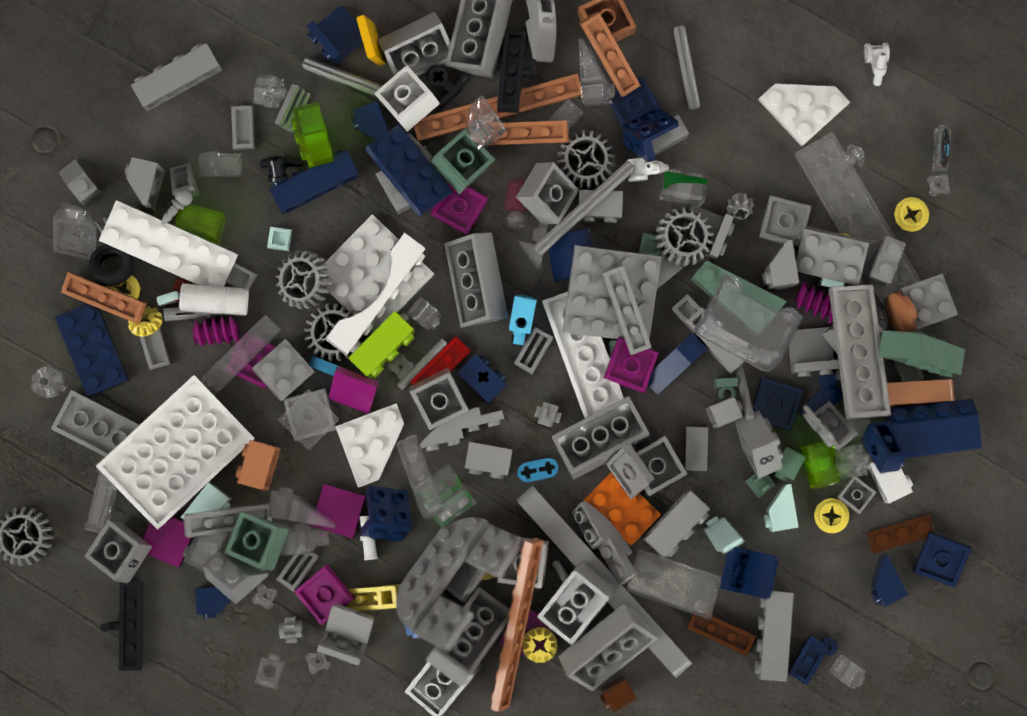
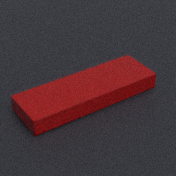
(449, 357)

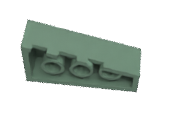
(710, 275)
(922, 352)

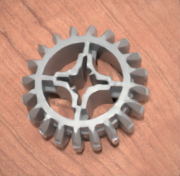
(595, 143)
(691, 239)
(292, 277)
(323, 316)
(26, 527)

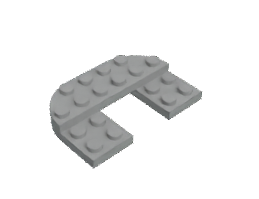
(419, 597)

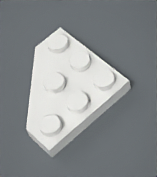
(803, 108)
(370, 442)

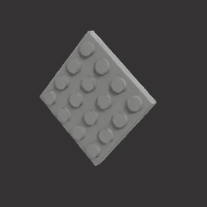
(588, 301)

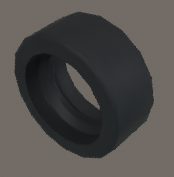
(114, 278)

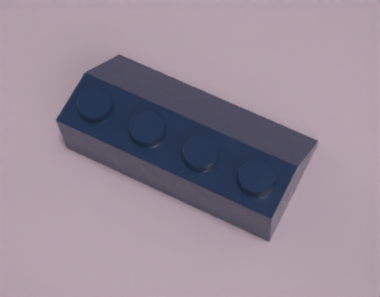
(937, 427)

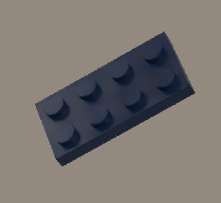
(409, 170)
(91, 349)

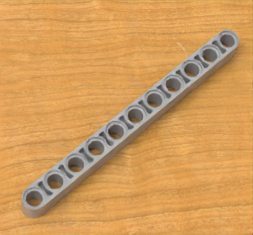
(576, 552)

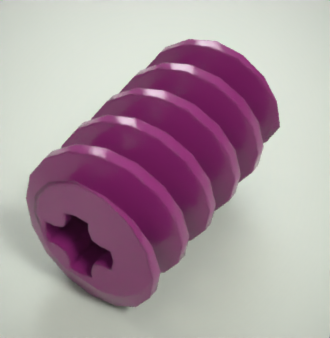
(814, 301)
(216, 331)

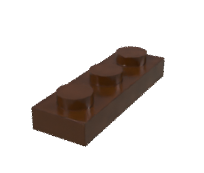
(900, 533)
(722, 633)

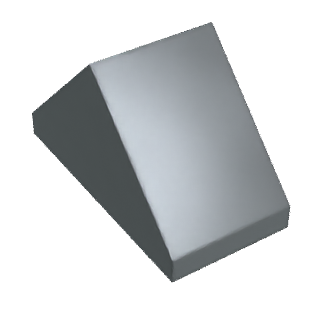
(183, 178)

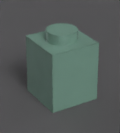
(791, 464)

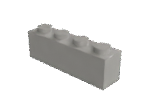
(176, 76)
(775, 636)

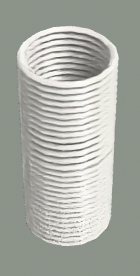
(211, 298)

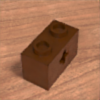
(617, 694)

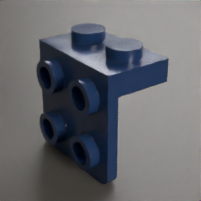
(336, 35)
(644, 129)
(388, 514)
(749, 572)

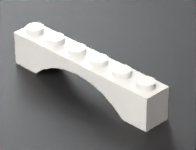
(349, 330)

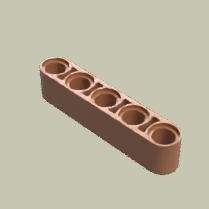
(920, 392)

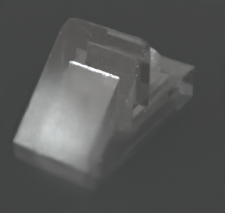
(219, 164)
(528, 248)

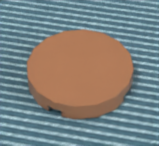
(901, 312)

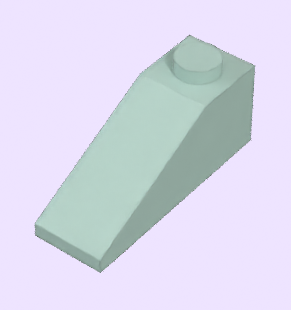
(722, 534)

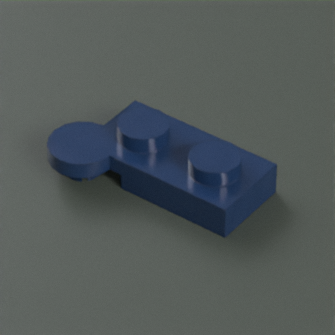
(826, 393)
(810, 658)

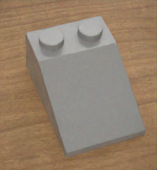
(435, 690)

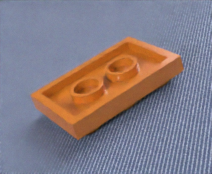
(627, 515)

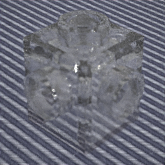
(269, 91)
(54, 385)
(852, 461)

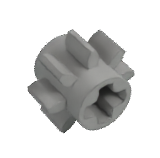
(740, 206)
(548, 414)
(290, 629)

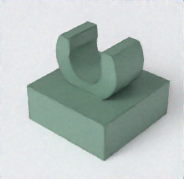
(726, 384)
(759, 486)

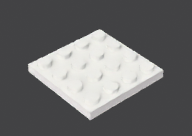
(363, 267)

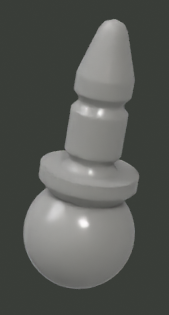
(182, 198)

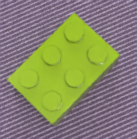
(383, 345)

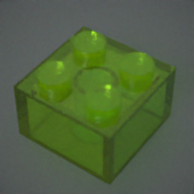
(312, 135)

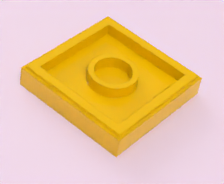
(369, 38)

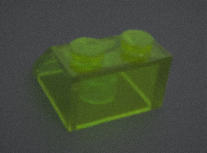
(201, 222)
(820, 465)

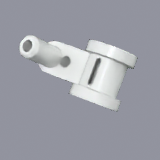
(877, 56)
(644, 168)

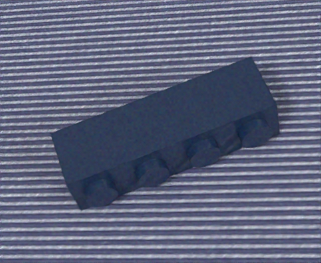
(314, 182)

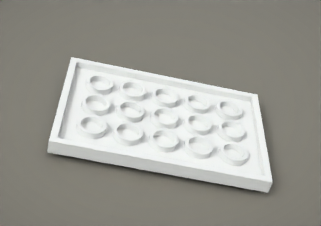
(175, 452)

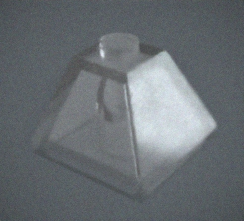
(74, 232)

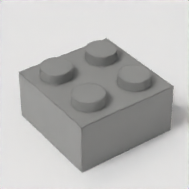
(856, 494)

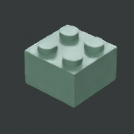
(461, 162)
(257, 541)

